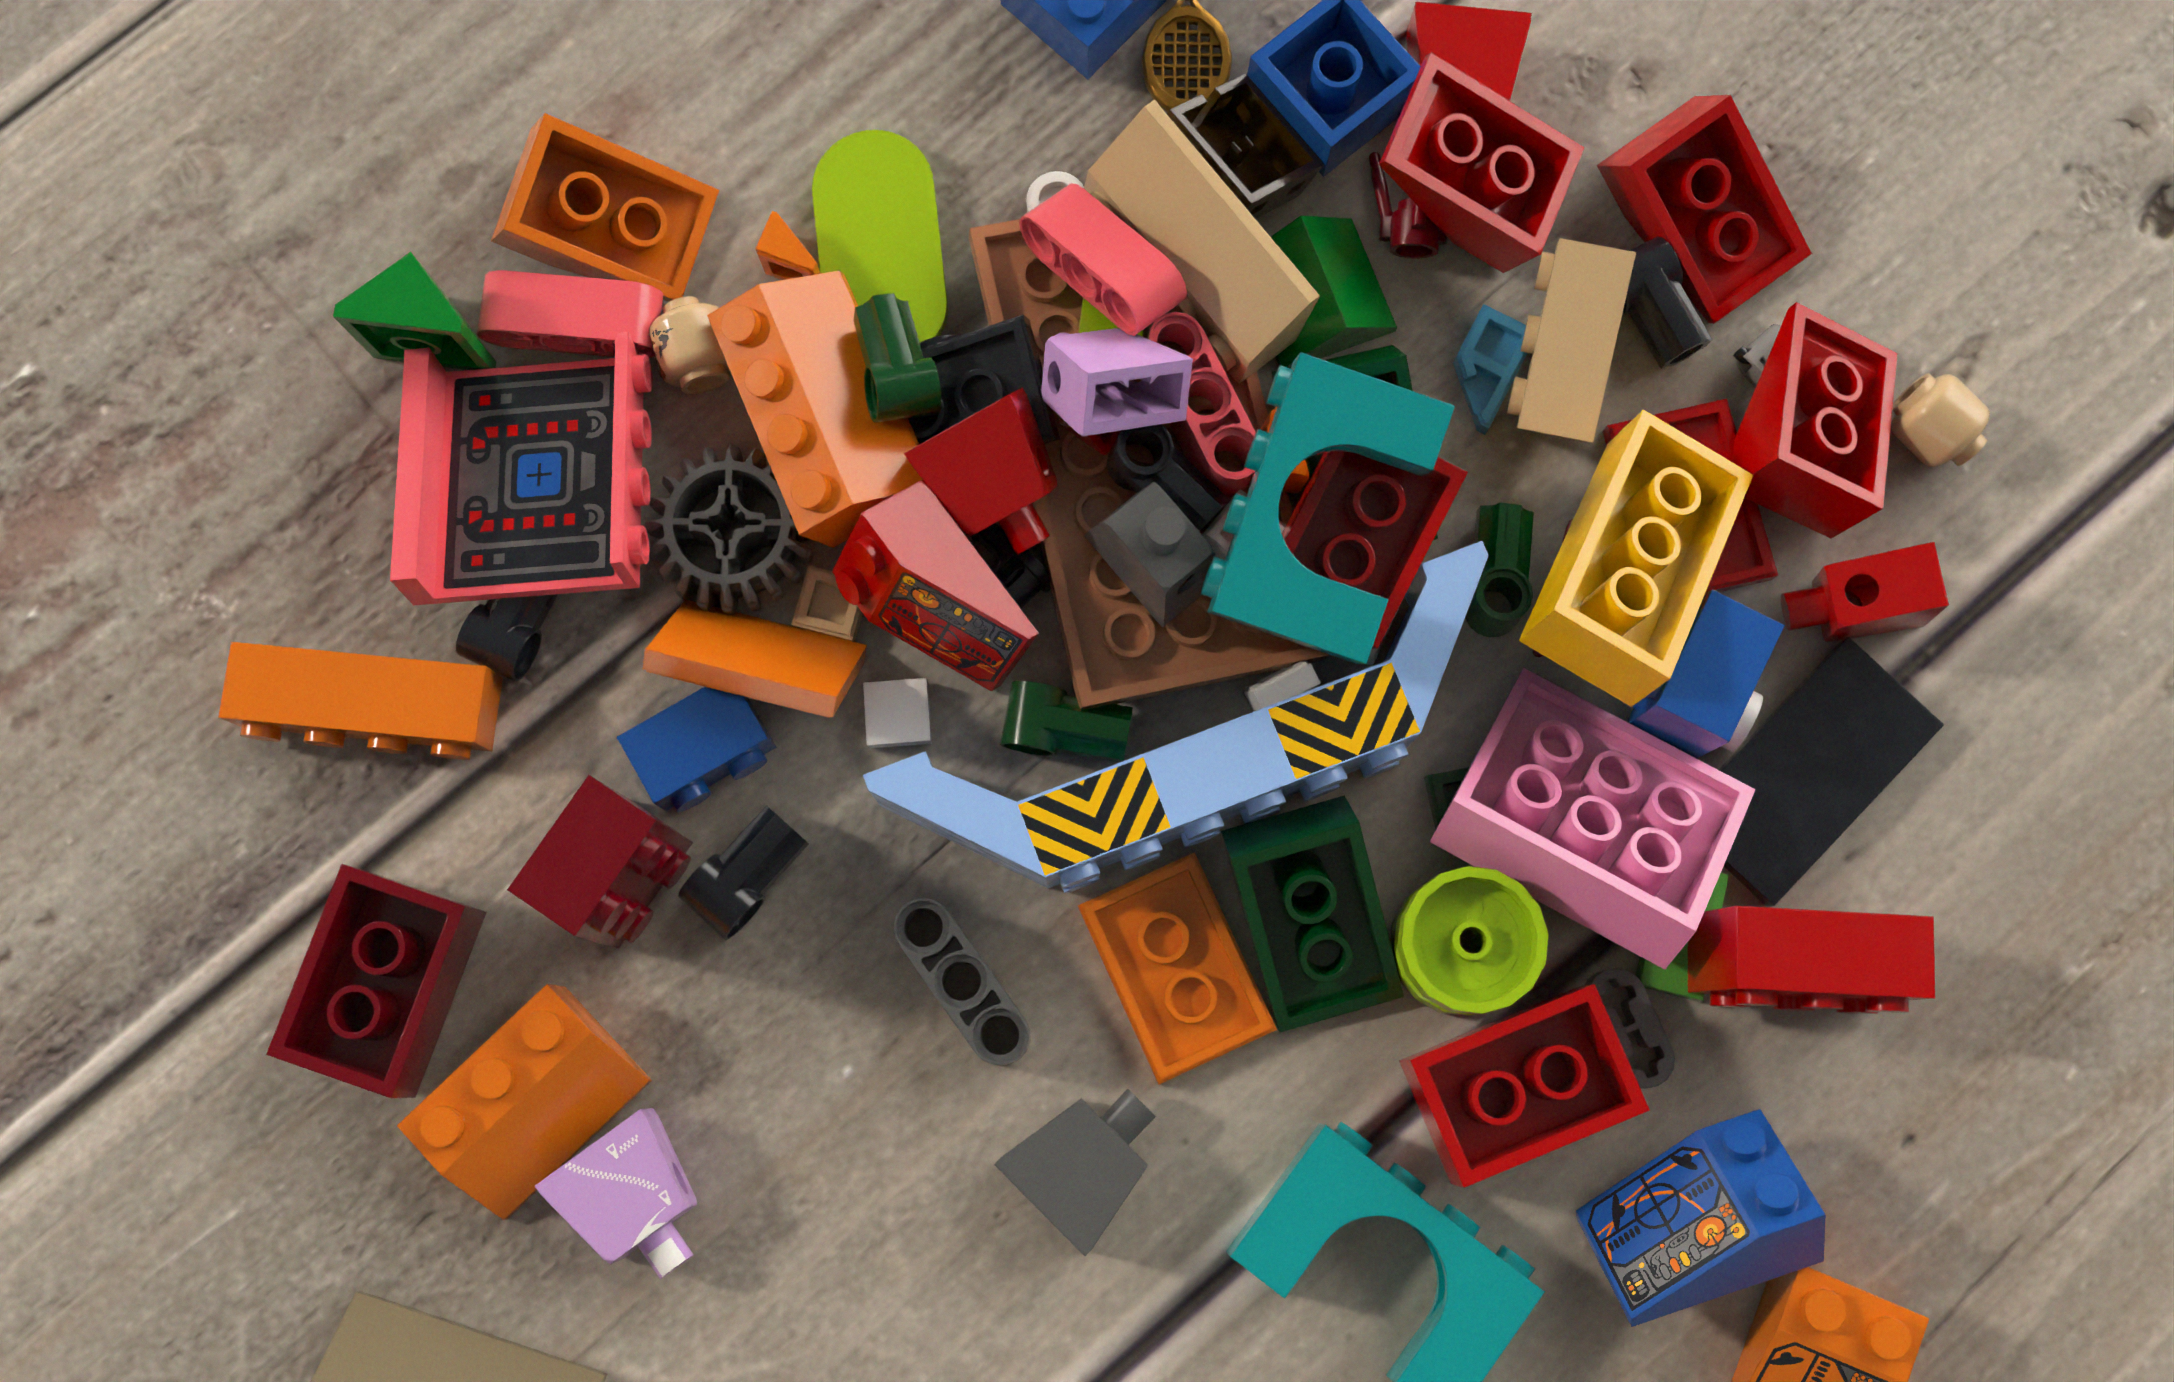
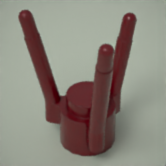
(1408, 228)

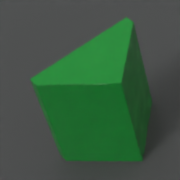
(1338, 268)
(410, 311)

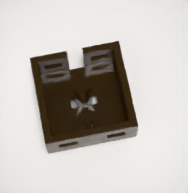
(1247, 131)

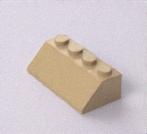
(1233, 271)

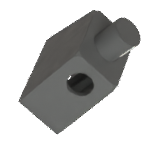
(1154, 552)
(1081, 1166)

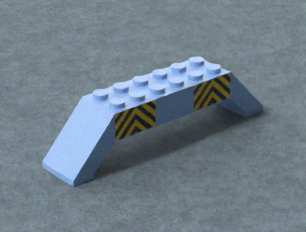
(1211, 775)

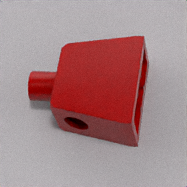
(1472, 39)
(991, 470)
(1893, 588)

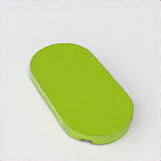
(882, 224)

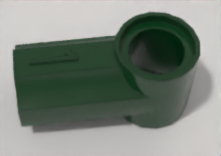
(896, 374)
(1508, 540)
(1047, 721)

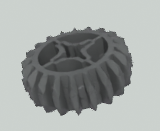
(705, 526)

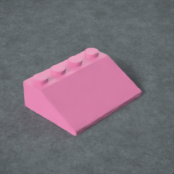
(1596, 818)

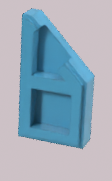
(1489, 363)

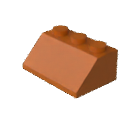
(524, 1101)

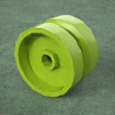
(1507, 940)

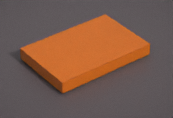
(755, 658)
(1176, 968)

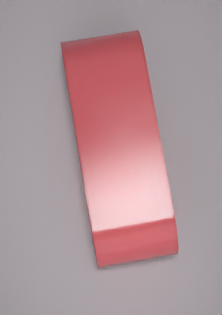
(1103, 259)
(566, 312)
(1229, 425)

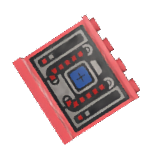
(521, 478)

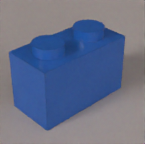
(696, 746)

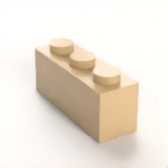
(1572, 339)

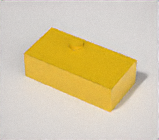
(1637, 559)

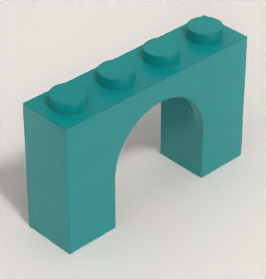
(1316, 412)
(1332, 1182)

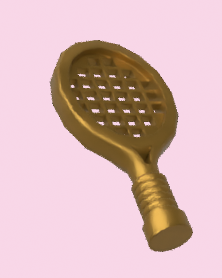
(1167, 25)

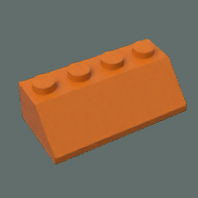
(805, 395)

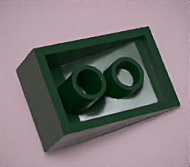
(1313, 913)

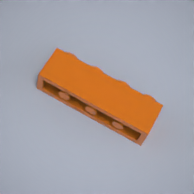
(360, 698)

